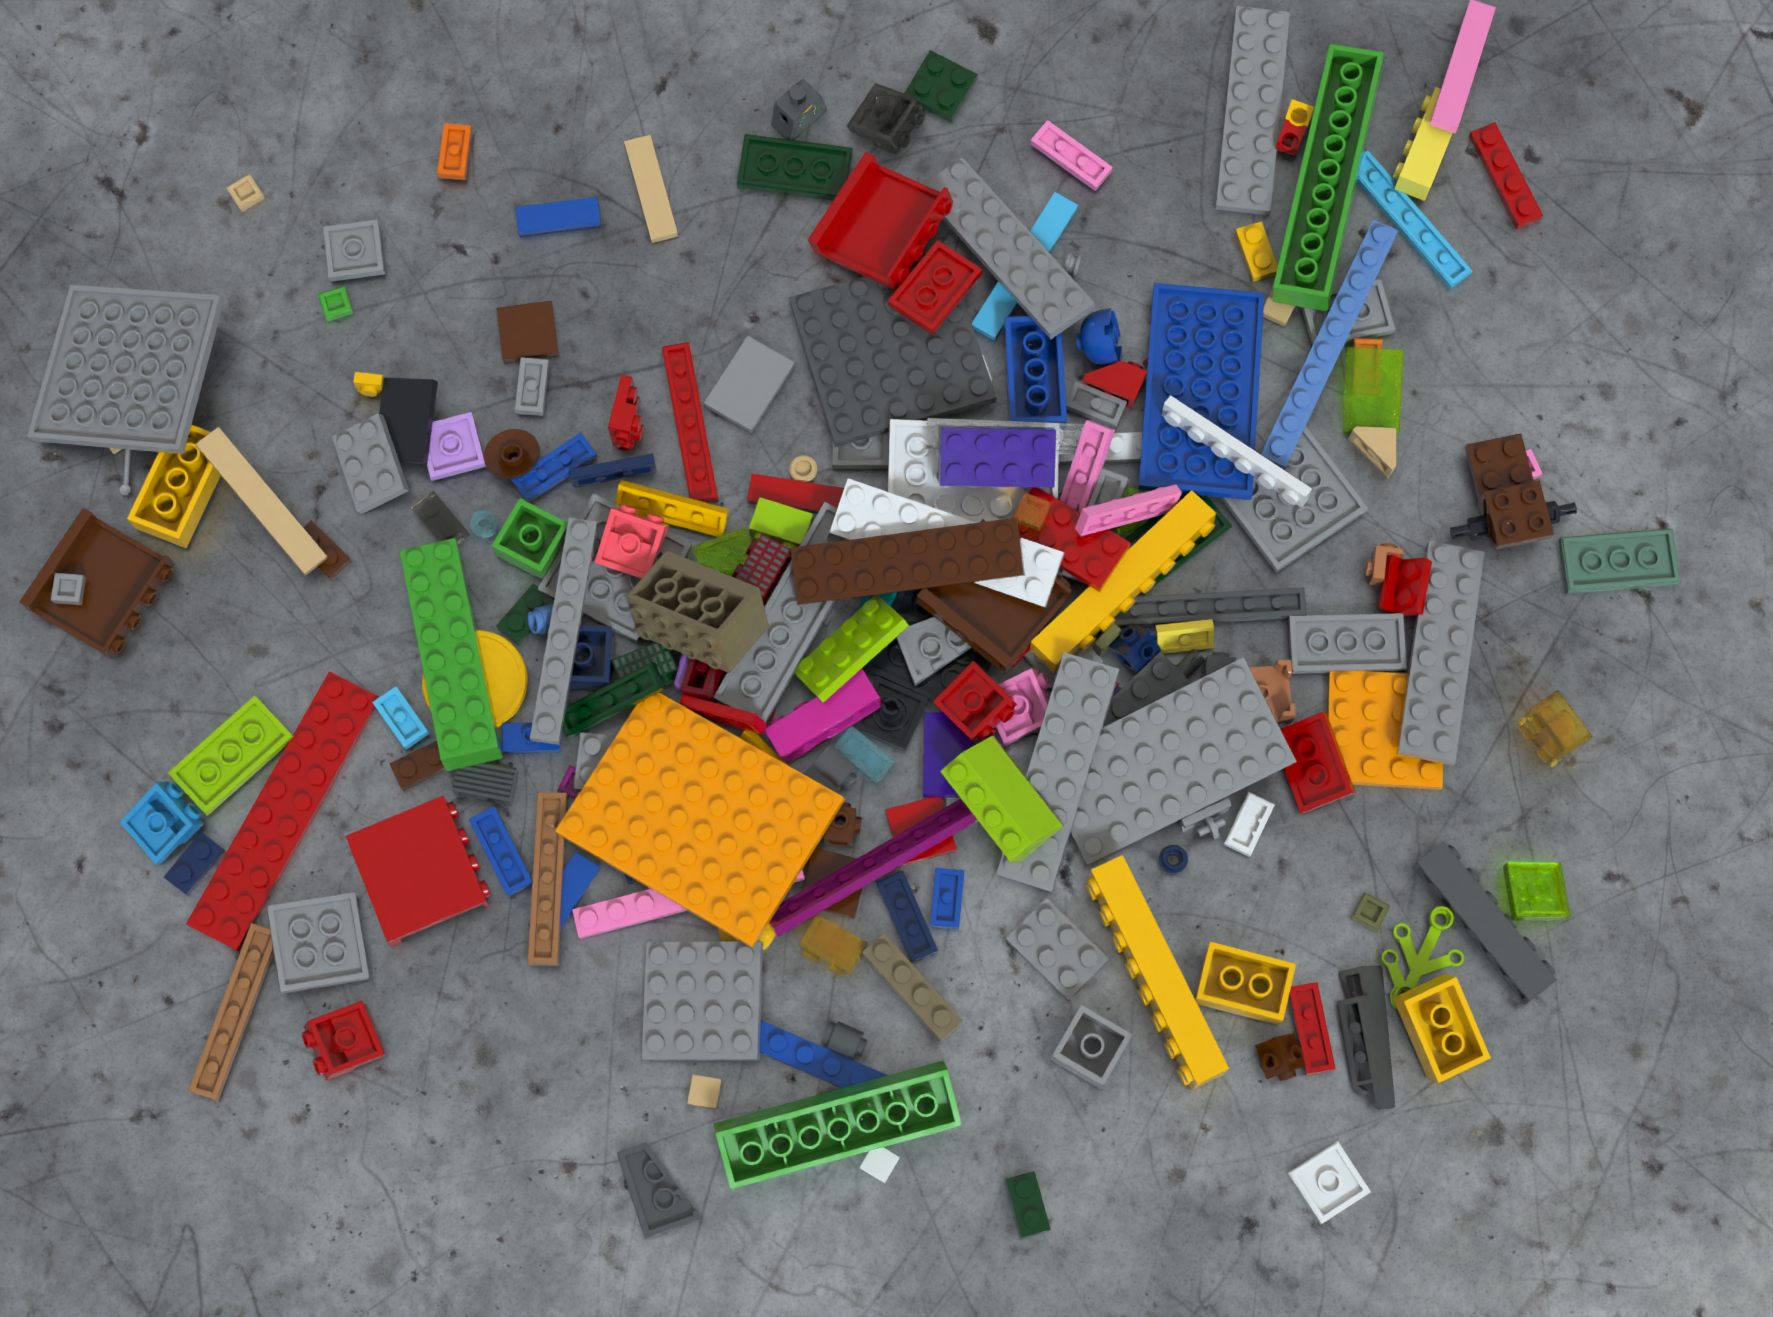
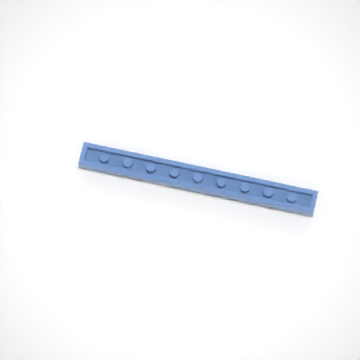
(1329, 344)

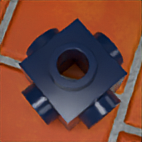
(1135, 647)

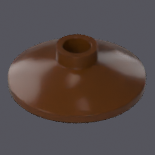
(508, 445)

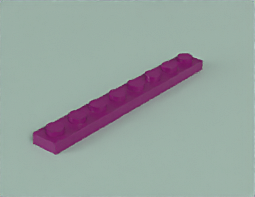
(871, 866)

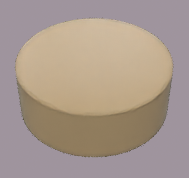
(803, 469)

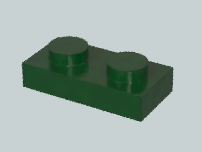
(515, 622)

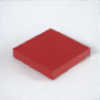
(907, 815)

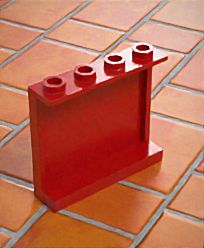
(880, 223)
(418, 869)

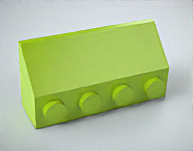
(1002, 799)

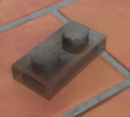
(439, 519)

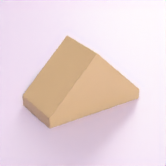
(1377, 445)

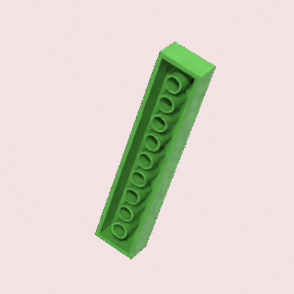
(1328, 177)

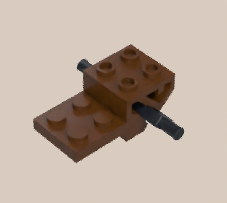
(1509, 499)

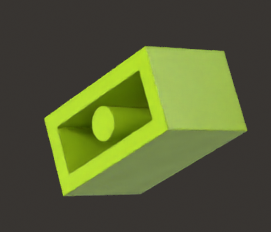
(780, 523)

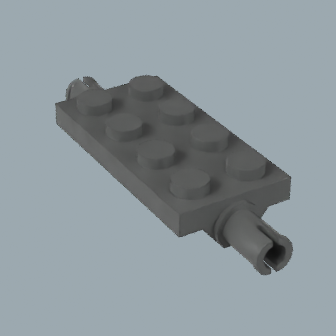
(1152, 683)

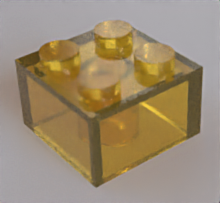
(1554, 729)

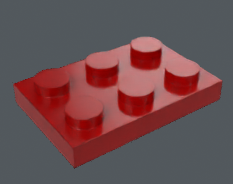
(935, 287)
(1320, 769)

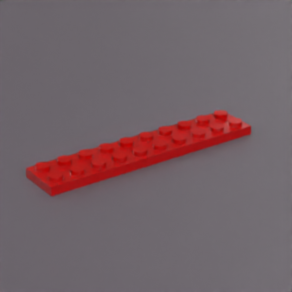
(283, 811)

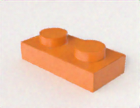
(454, 151)

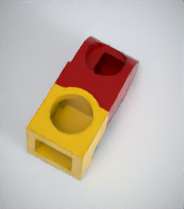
(1294, 127)

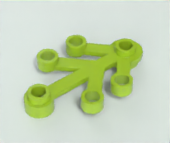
(1419, 963)

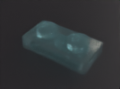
(865, 755)

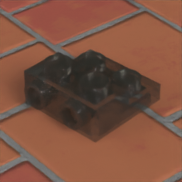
(887, 118)

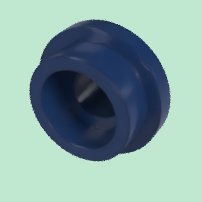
(1175, 850)

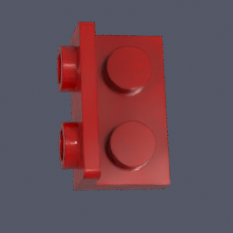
(1405, 585)

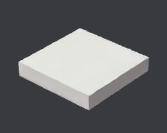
(1329, 1182)

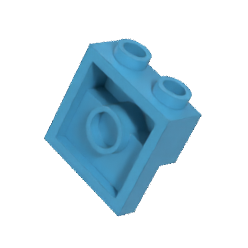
(162, 821)

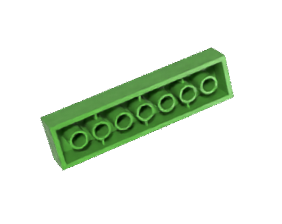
(450, 655)
(837, 1124)

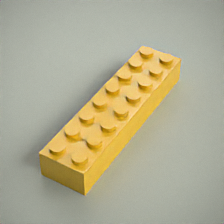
(1156, 973)

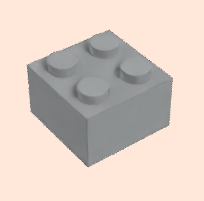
(1091, 1047)

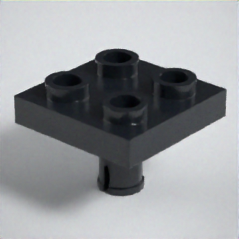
(897, 717)

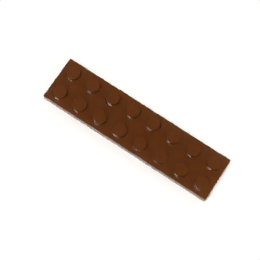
(907, 561)

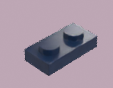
(194, 863)

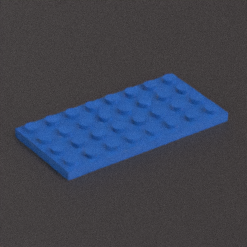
(1209, 359)

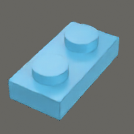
(400, 718)

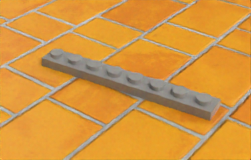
(564, 631)

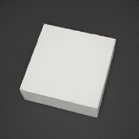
(879, 1164)

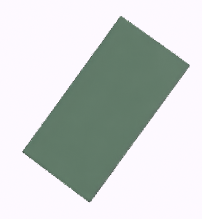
(1619, 561)

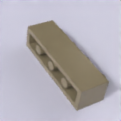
(912, 988)

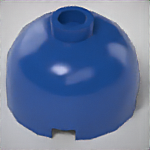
(1100, 337)

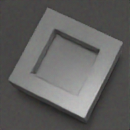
(68, 589)

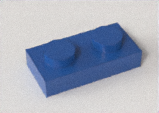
(947, 898)

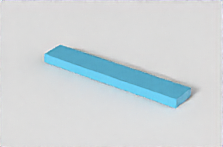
(1412, 222)
(1047, 231)

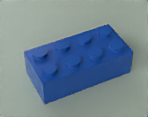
(1033, 373)

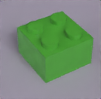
(530, 539)

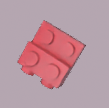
(631, 541)

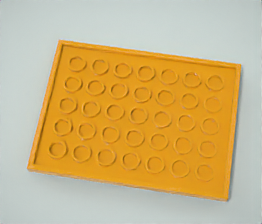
(700, 817)

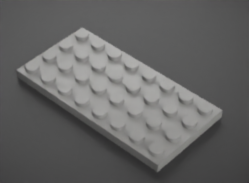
(1178, 759)

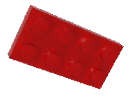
(1086, 557)

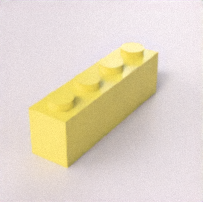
(1422, 154)

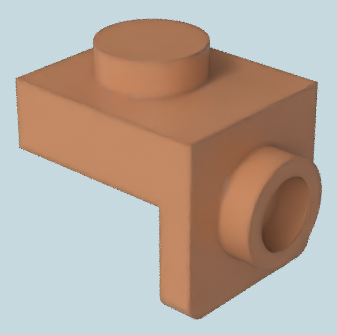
(1376, 565)

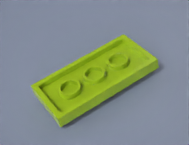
(850, 648)
(231, 755)

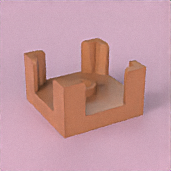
(1276, 689)

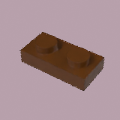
(336, 558)
(418, 766)

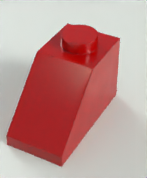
(1119, 380)

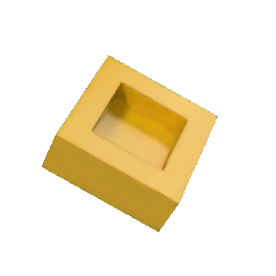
(368, 383)

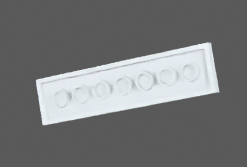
(874, 512)

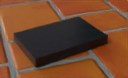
(409, 415)

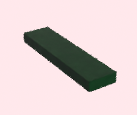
(612, 699)

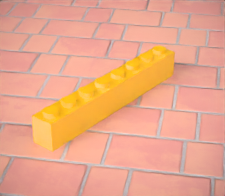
(1135, 573)

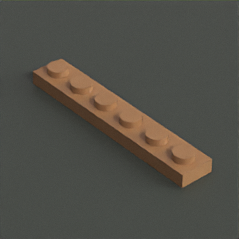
(547, 880)
(233, 1014)

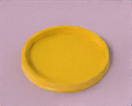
(504, 673)

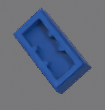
(517, 740)

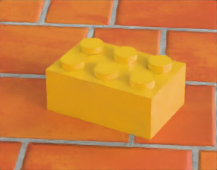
(1244, 983)
(1441, 1028)

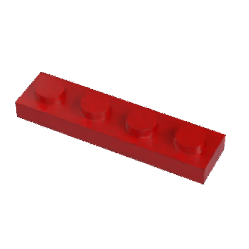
(1505, 175)

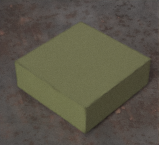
(1101, 646)
(1370, 912)

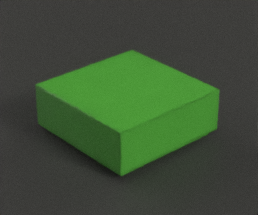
(335, 303)

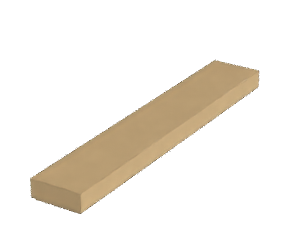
(261, 501)

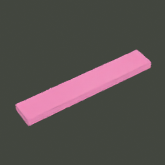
(1462, 66)

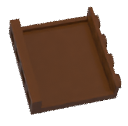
(118, 584)
(990, 620)

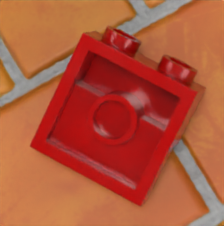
(625, 421)
(976, 703)
(342, 1040)

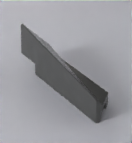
(1367, 1034)

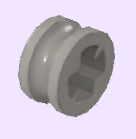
(1072, 264)

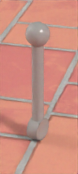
(125, 489)

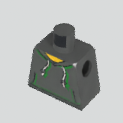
(801, 108)

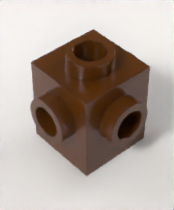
(843, 834)
(1280, 1057)

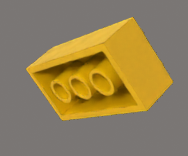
(175, 493)

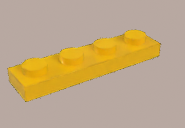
(674, 508)

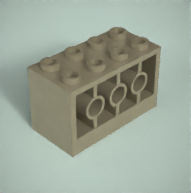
(698, 611)

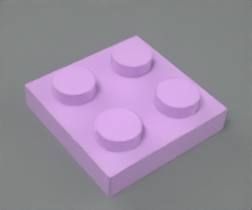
(454, 447)

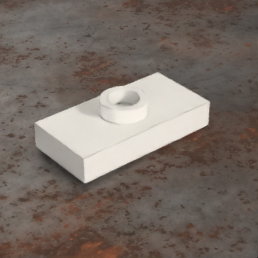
(1249, 824)

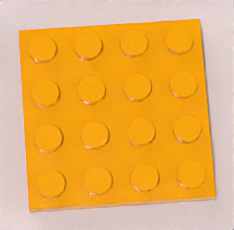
(1366, 722)

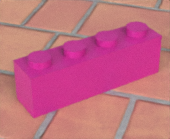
(817, 721)

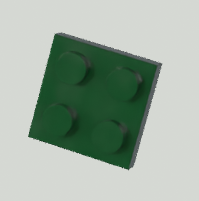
(941, 85)

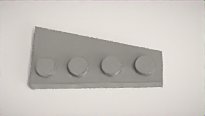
(929, 648)

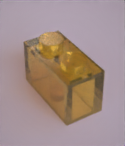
(832, 946)

